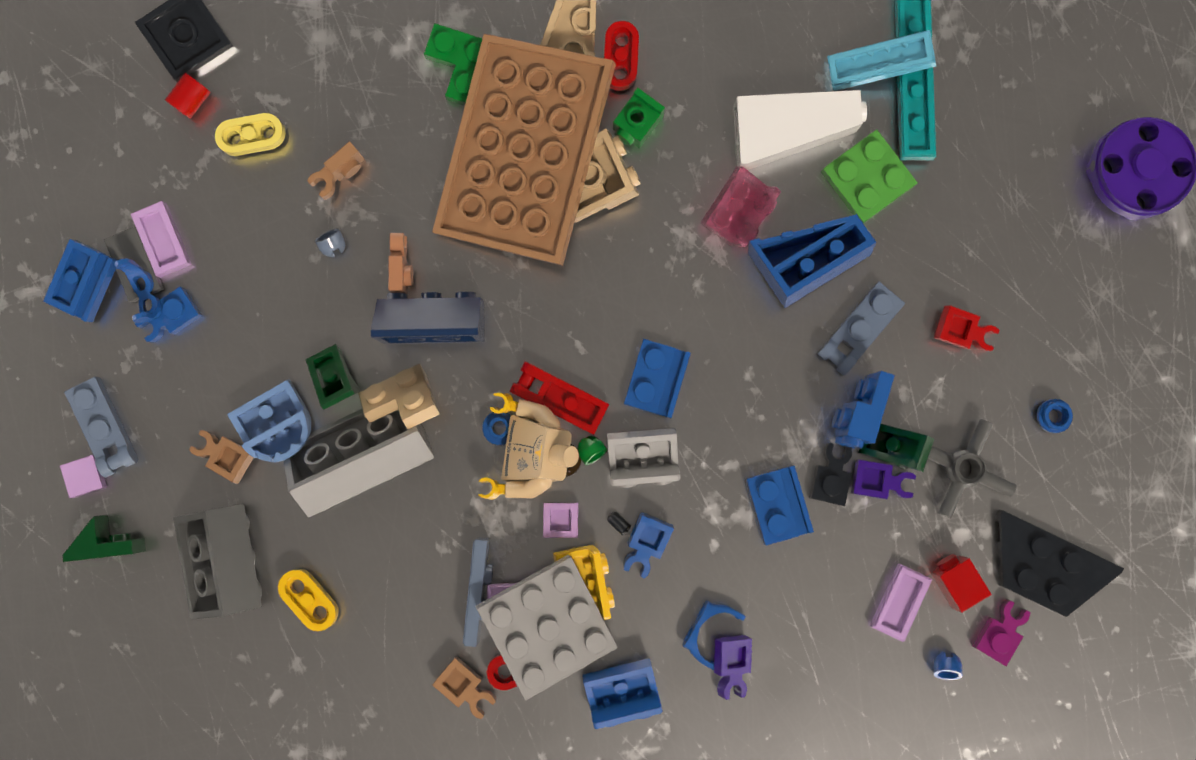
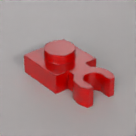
(962, 329)

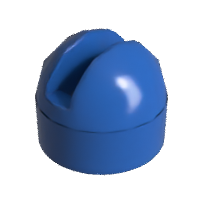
(948, 667)

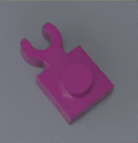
(999, 637)

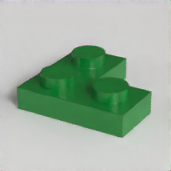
(457, 51)

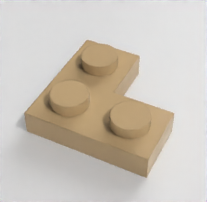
(405, 391)

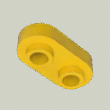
(306, 602)

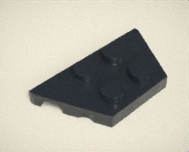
(1048, 567)

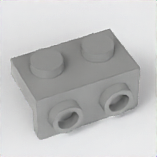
(643, 457)

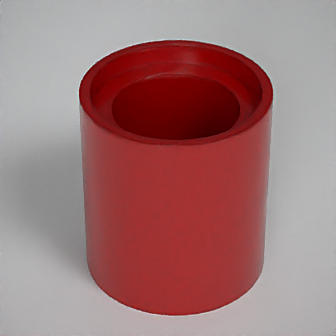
(187, 95)

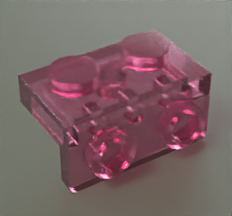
(740, 208)

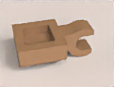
(340, 165)

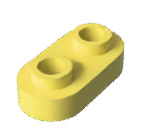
(251, 134)

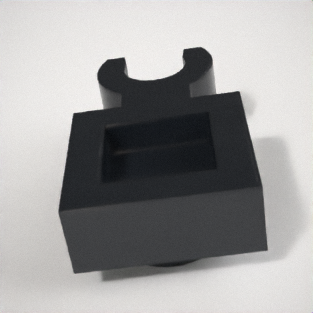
(831, 482)

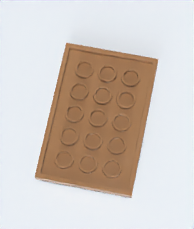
(524, 148)

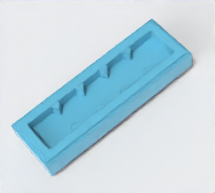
(881, 60)

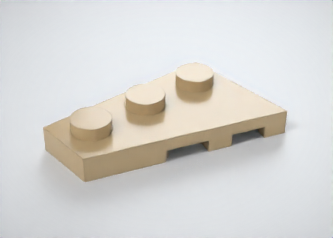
(572, 26)

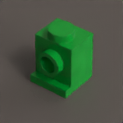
(645, 107)

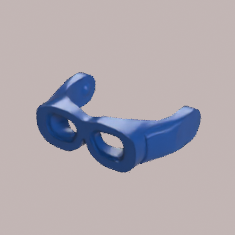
(133, 273)
(706, 611)

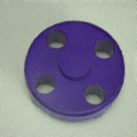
(1142, 167)

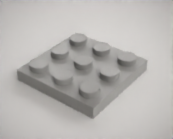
(546, 627)

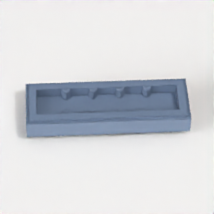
(480, 575)

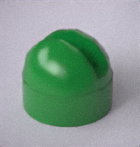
(591, 449)

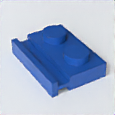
(80, 280)
(657, 378)
(779, 505)

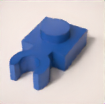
(176, 314)
(648, 540)

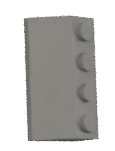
(352, 458)

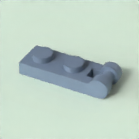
(862, 327)
(101, 426)

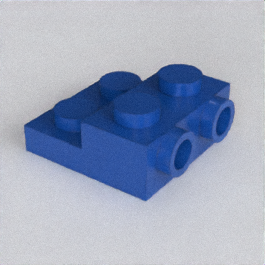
(860, 420)

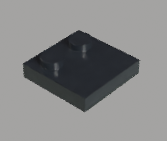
(183, 35)

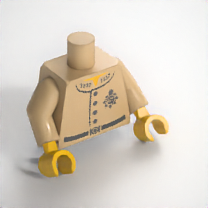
(534, 451)

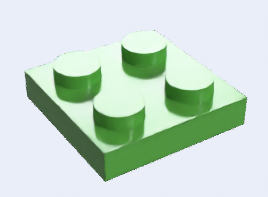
(869, 176)

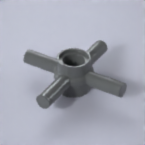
(978, 474)

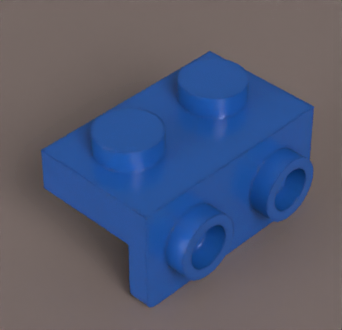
(622, 694)

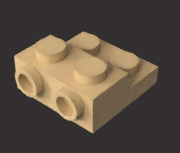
(608, 178)

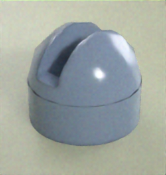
(330, 241)

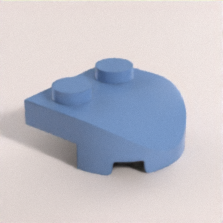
(273, 423)

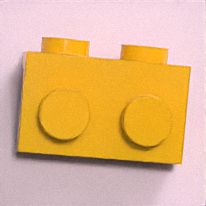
(592, 567)

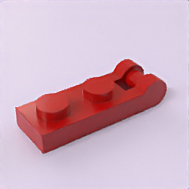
(561, 398)

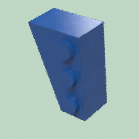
(810, 257)

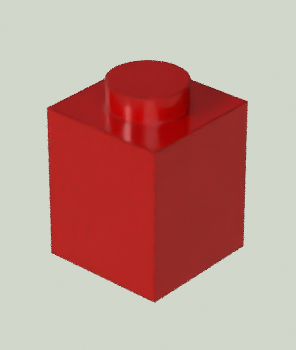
(960, 582)

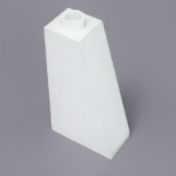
(791, 123)

